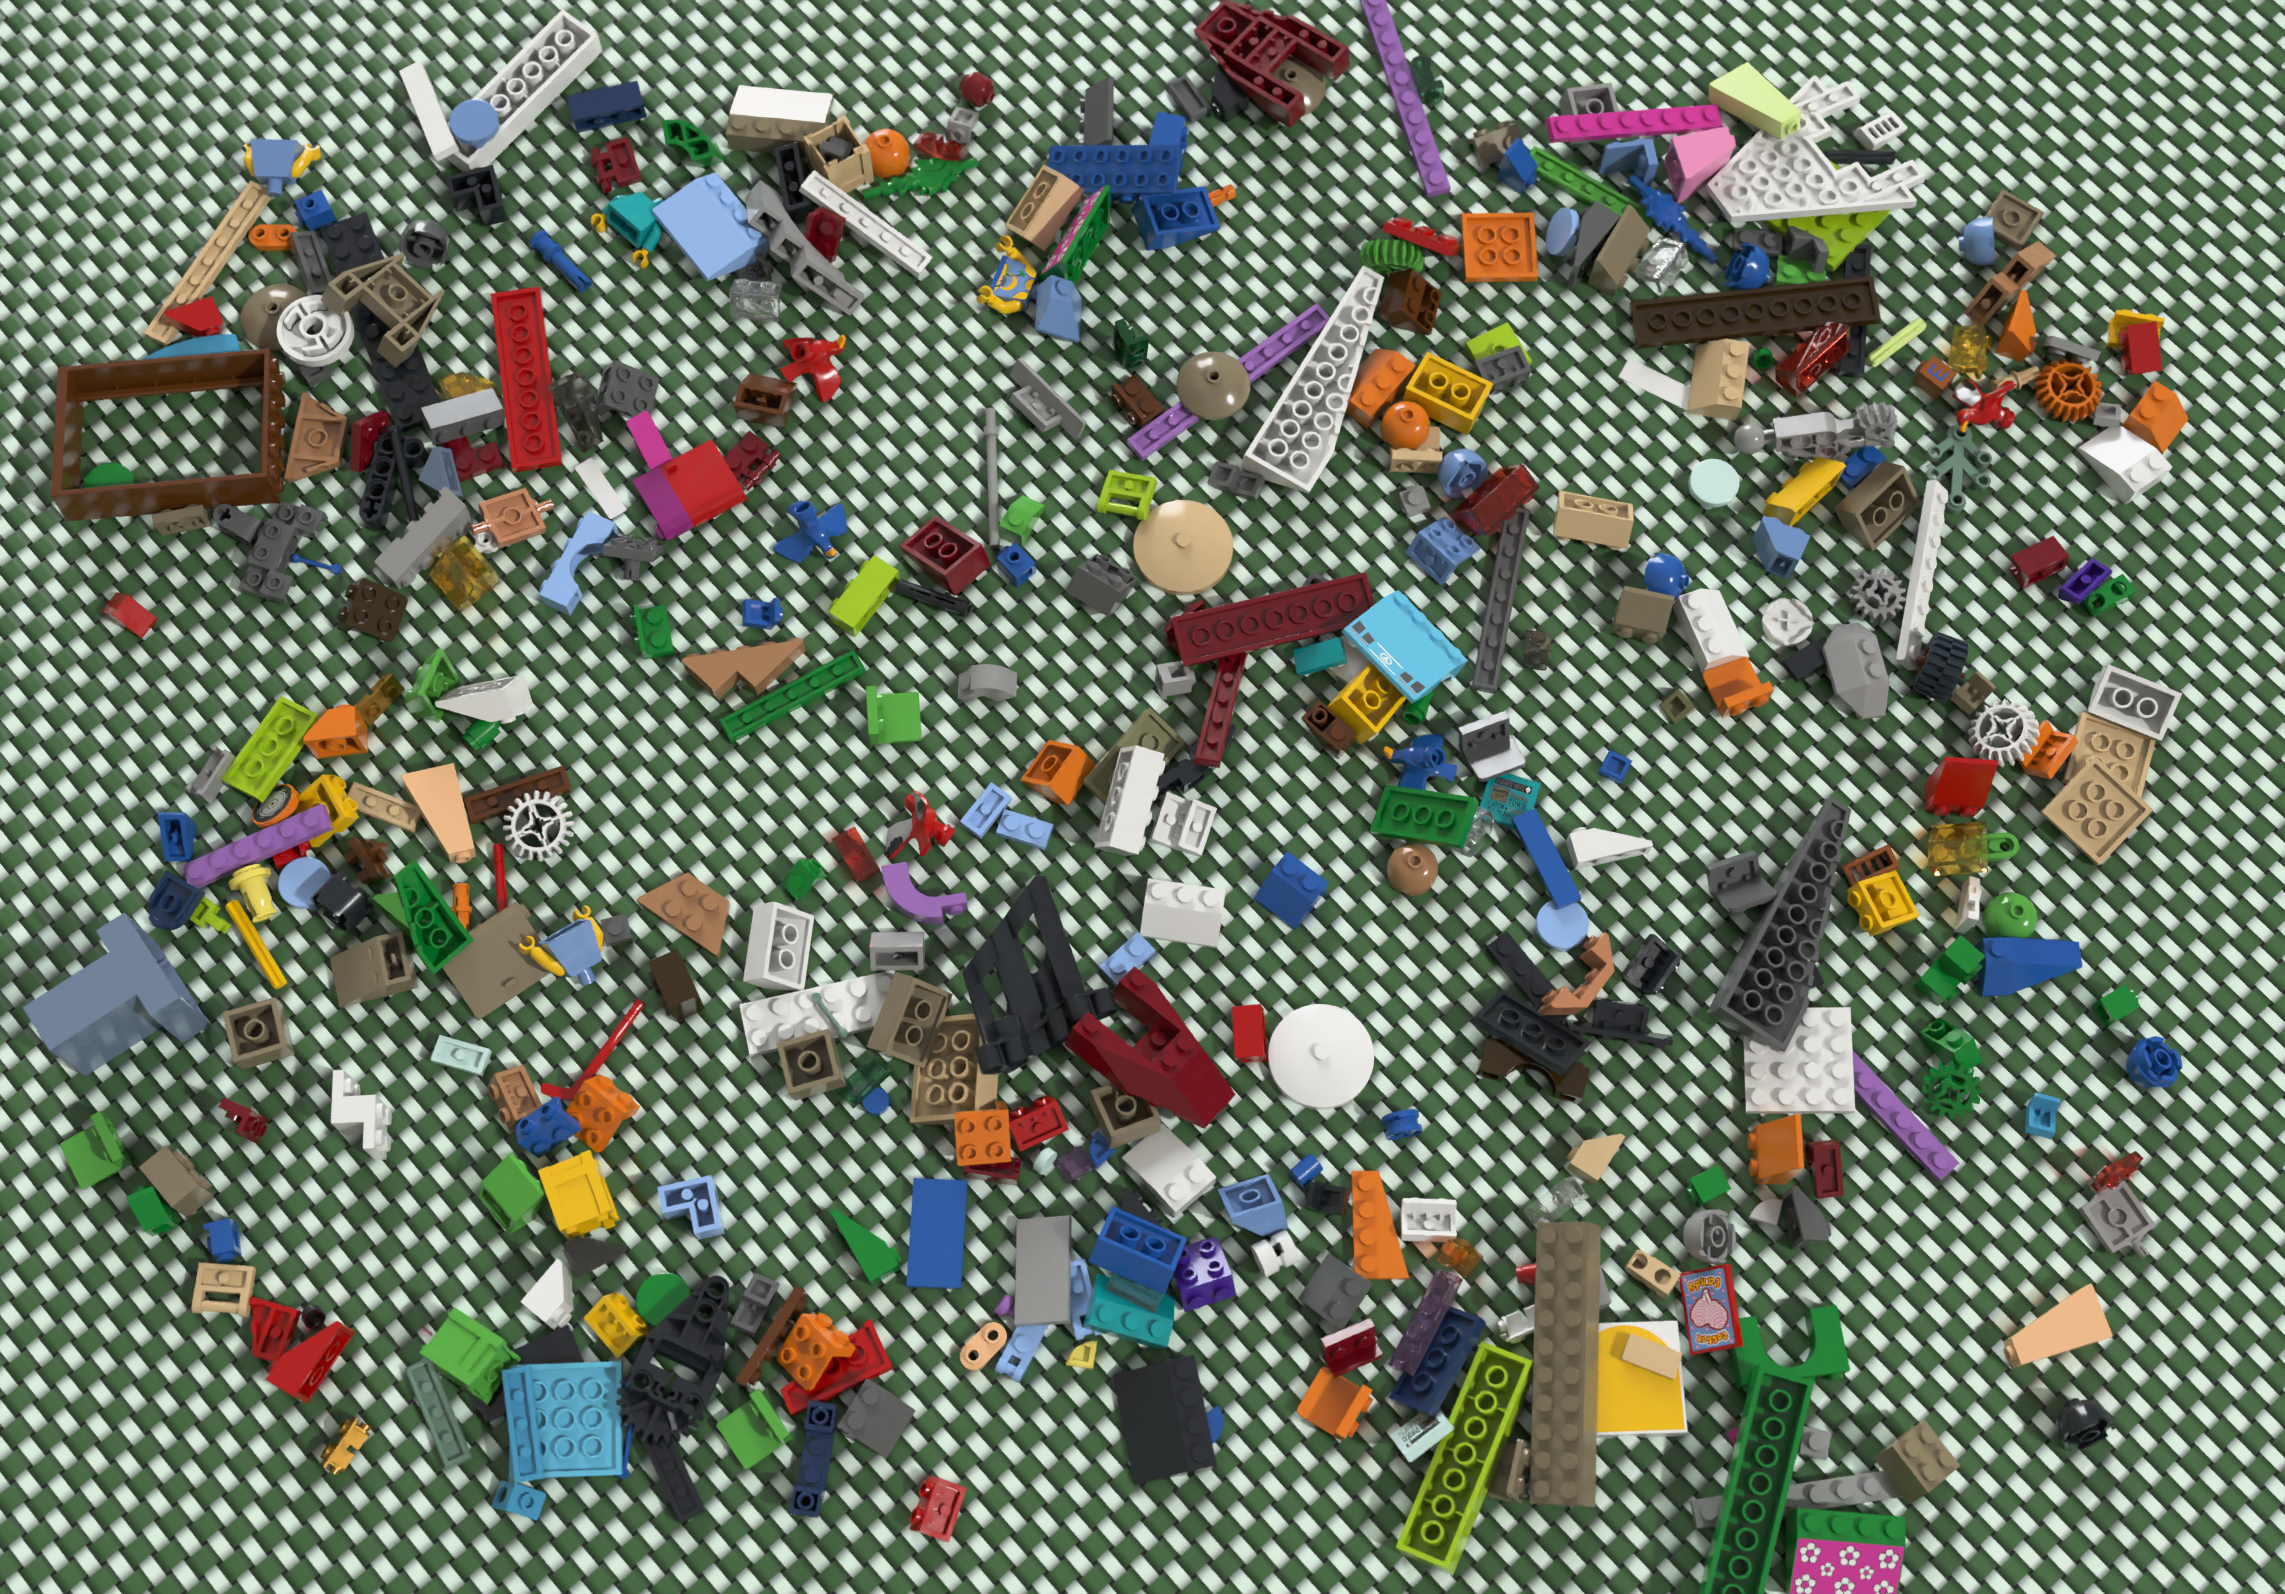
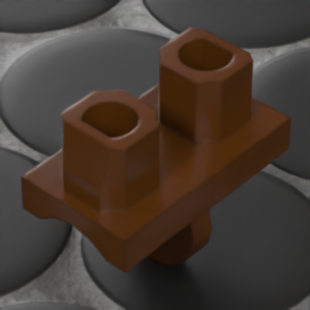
(372, 856)

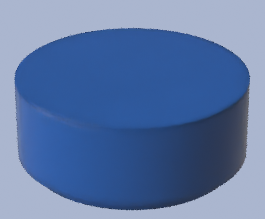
(876, 1102)

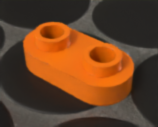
(272, 238)

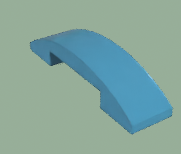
(198, 346)

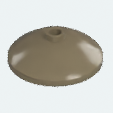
(1306, 81)
(260, 323)
(1209, 397)

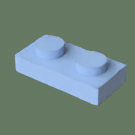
(985, 810)
(1024, 829)
(1132, 953)

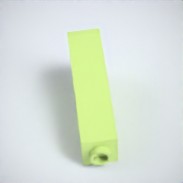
(1755, 100)

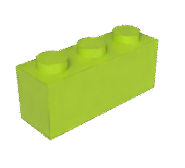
(863, 595)

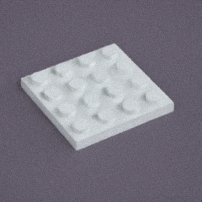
(1811, 1073)

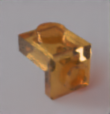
(1461, 1255)

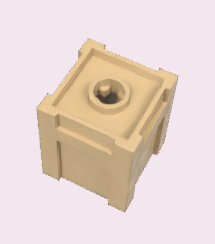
(847, 173)

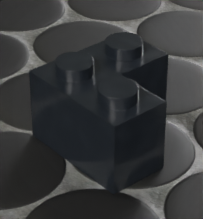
(481, 190)

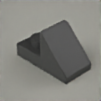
(836, 149)

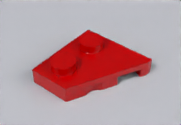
(272, 1328)

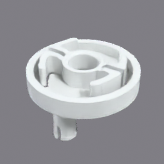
(324, 345)

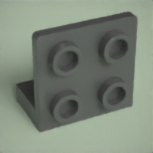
(626, 390)

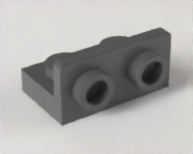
(1504, 369)

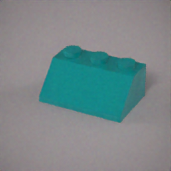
(1127, 1321)

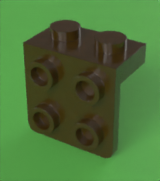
(372, 610)

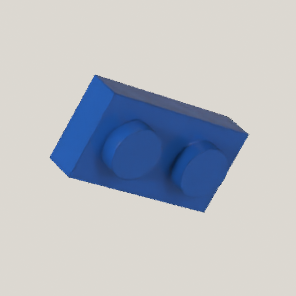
(1860, 466)

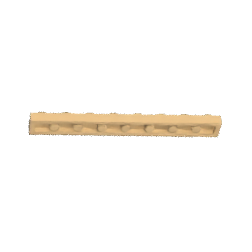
(211, 259)

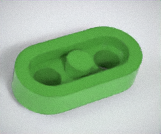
(1994, 841)

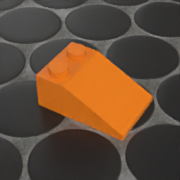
(1776, 1150)

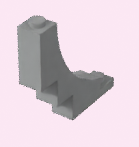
(806, 263)

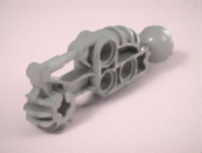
(1821, 433)

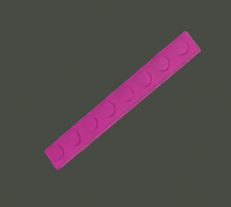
(1632, 123)

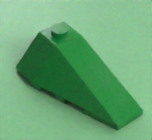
(431, 922)

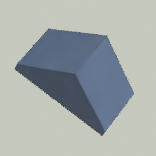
(441, 471)

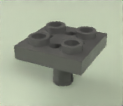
(633, 551)

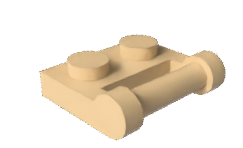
(226, 1280)

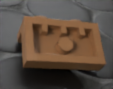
(513, 1095)

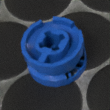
(1402, 1124)

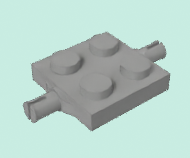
(2117, 1218)

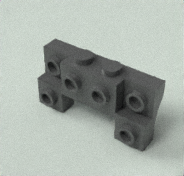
(274, 549)

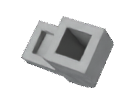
(988, 681)

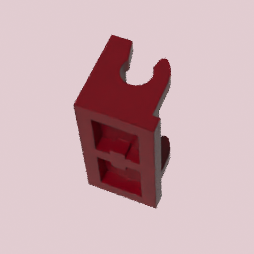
(2038, 562)
(1001, 1172)

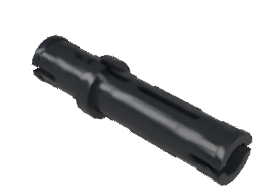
(919, 593)

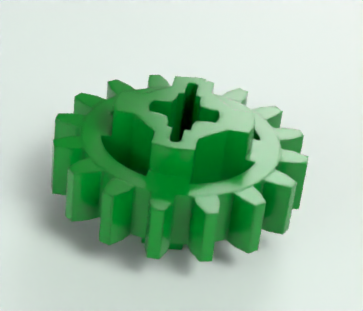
(1960, 1084)

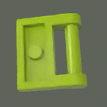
(1127, 487)

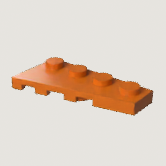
(1375, 1240)

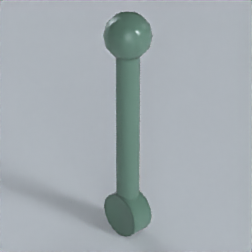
(816, 999)

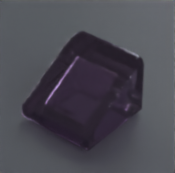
(1074, 1164)

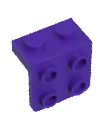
(1203, 1275)

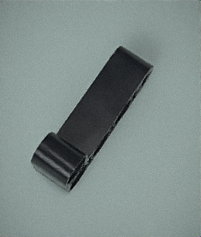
(387, 482)

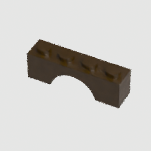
(1501, 1059)

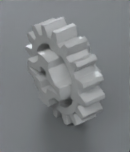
(1877, 595)

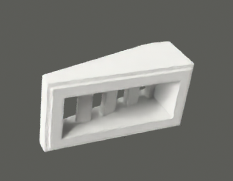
(1870, 142)

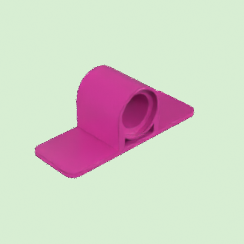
(648, 440)

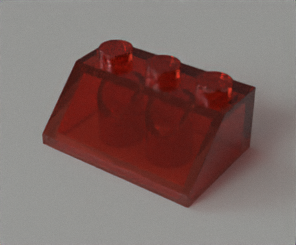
(1813, 358)
(1496, 500)

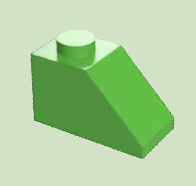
(1020, 520)

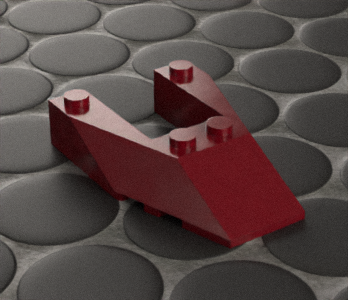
(1257, 42)
(1164, 1066)

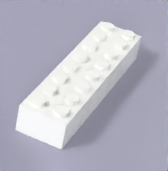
(531, 84)

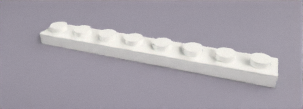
(1922, 575)

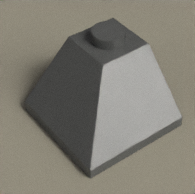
(1803, 1220)

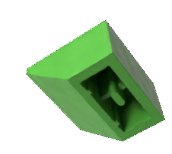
(512, 1194)

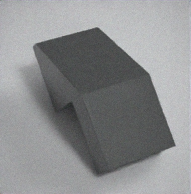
(1805, 246)

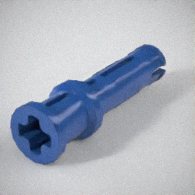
(553, 254)

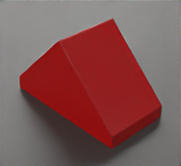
(129, 614)

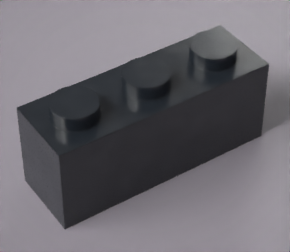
(792, 175)

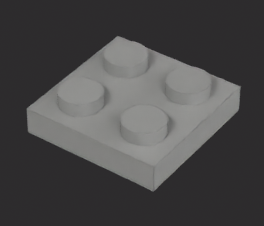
(2079, 352)

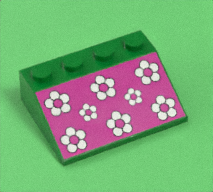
(1079, 238)
(1843, 1552)

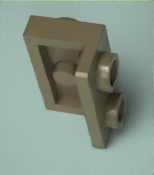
(1493, 144)

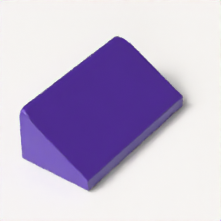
(2084, 582)

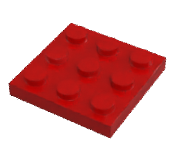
(1422, 236)

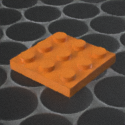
(1499, 247)

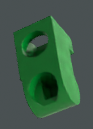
(2109, 595)

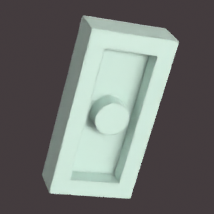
(461, 1055)

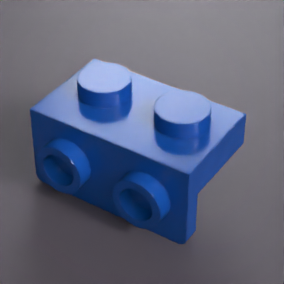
(546, 1128)

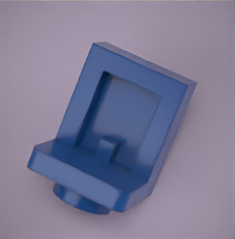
(761, 614)

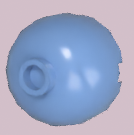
(1979, 242)
(1461, 471)

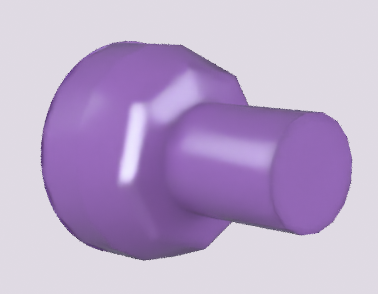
(1005, 1307)

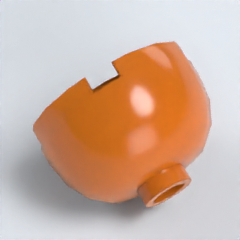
(888, 153)
(1405, 425)

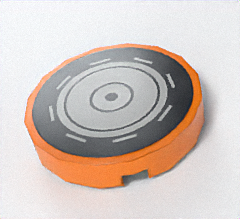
(277, 806)

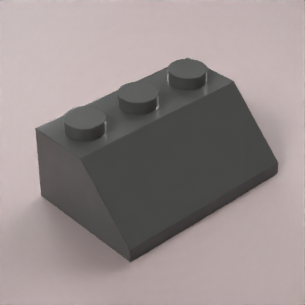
(1098, 115)

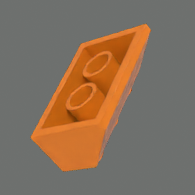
(1378, 384)

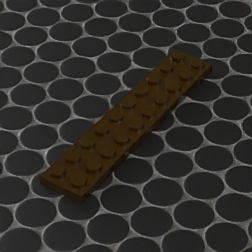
(1754, 312)

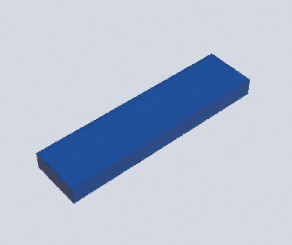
(1546, 859)

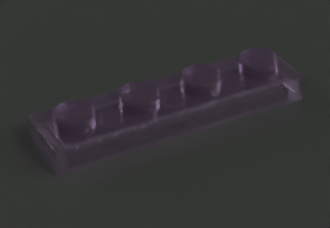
(1425, 1322)

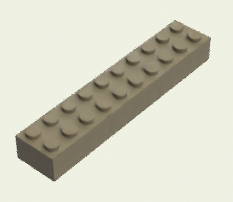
(1565, 1364)

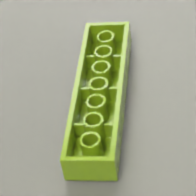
(1466, 1458)

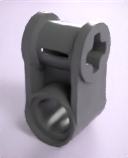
(237, 524)

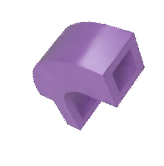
(915, 904)

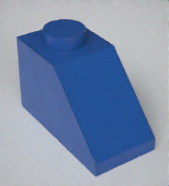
(1518, 167)

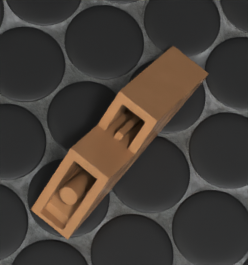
(2009, 282)
(752, 665)

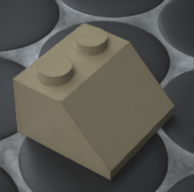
(1642, 614)

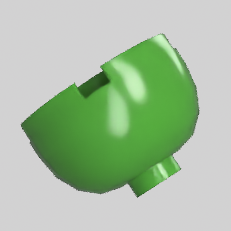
(2010, 916)

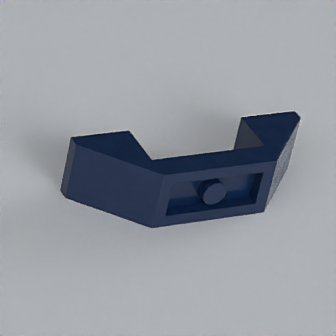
(815, 1460)

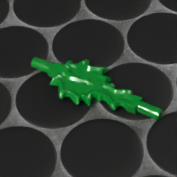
(928, 175)

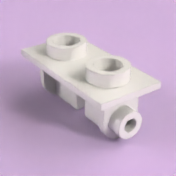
(1515, 1326)

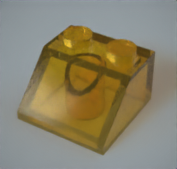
(1958, 848)

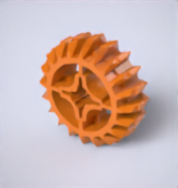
(2073, 403)

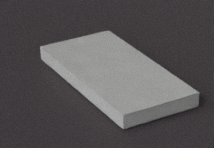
(1043, 1271)

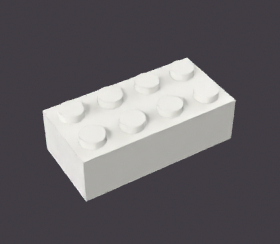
(1130, 801)

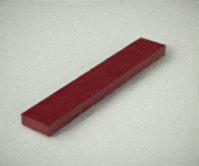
(1220, 711)

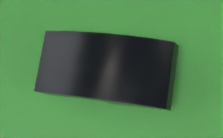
(1806, 660)

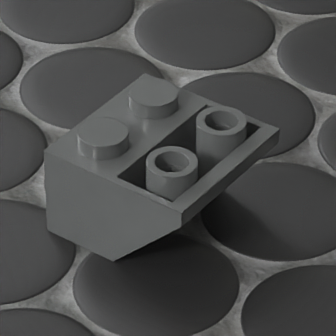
(1101, 584)

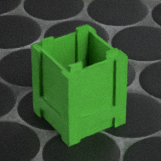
(470, 1355)

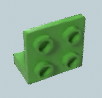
(893, 717)
(95, 1152)
(754, 1430)

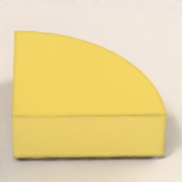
(1083, 1356)

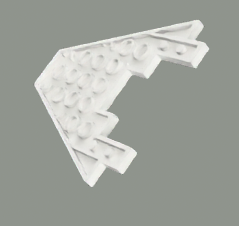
(1795, 179)

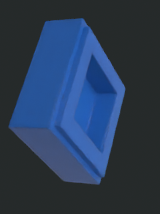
(1615, 767)

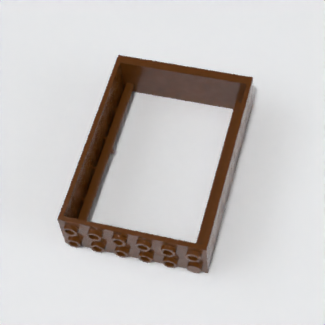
(162, 377)

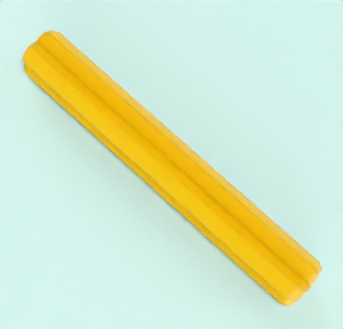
(256, 944)

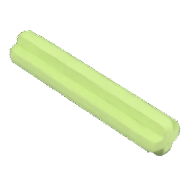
(1896, 342)

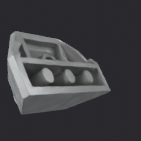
(1857, 670)

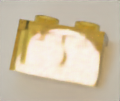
(1969, 350)

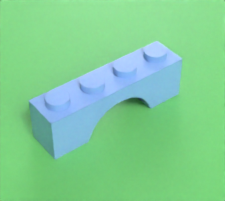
(560, 589)

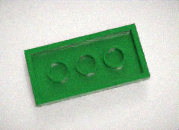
(1424, 816)

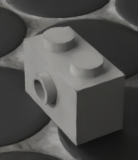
(897, 951)

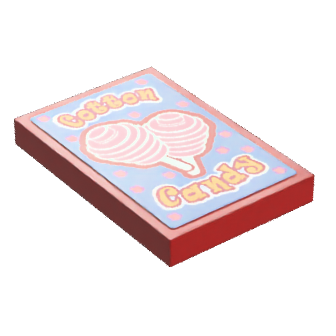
(1710, 1309)

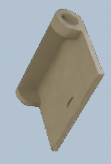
(491, 963)

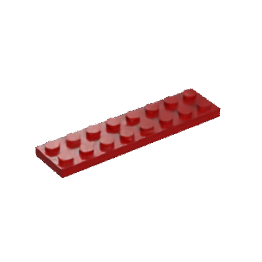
(525, 379)

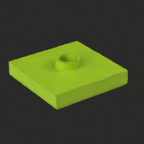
(1494, 341)

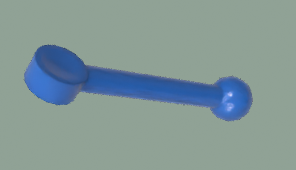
(336, 568)
(626, 1472)

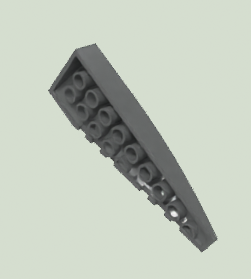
(1776, 963)

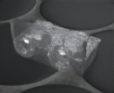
(1662, 263)
(755, 300)

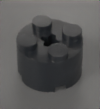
(342, 902)

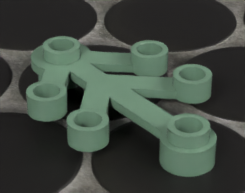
(1958, 464)

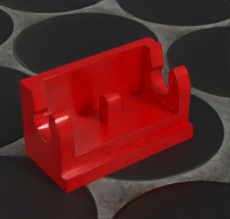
(1249, 1033)

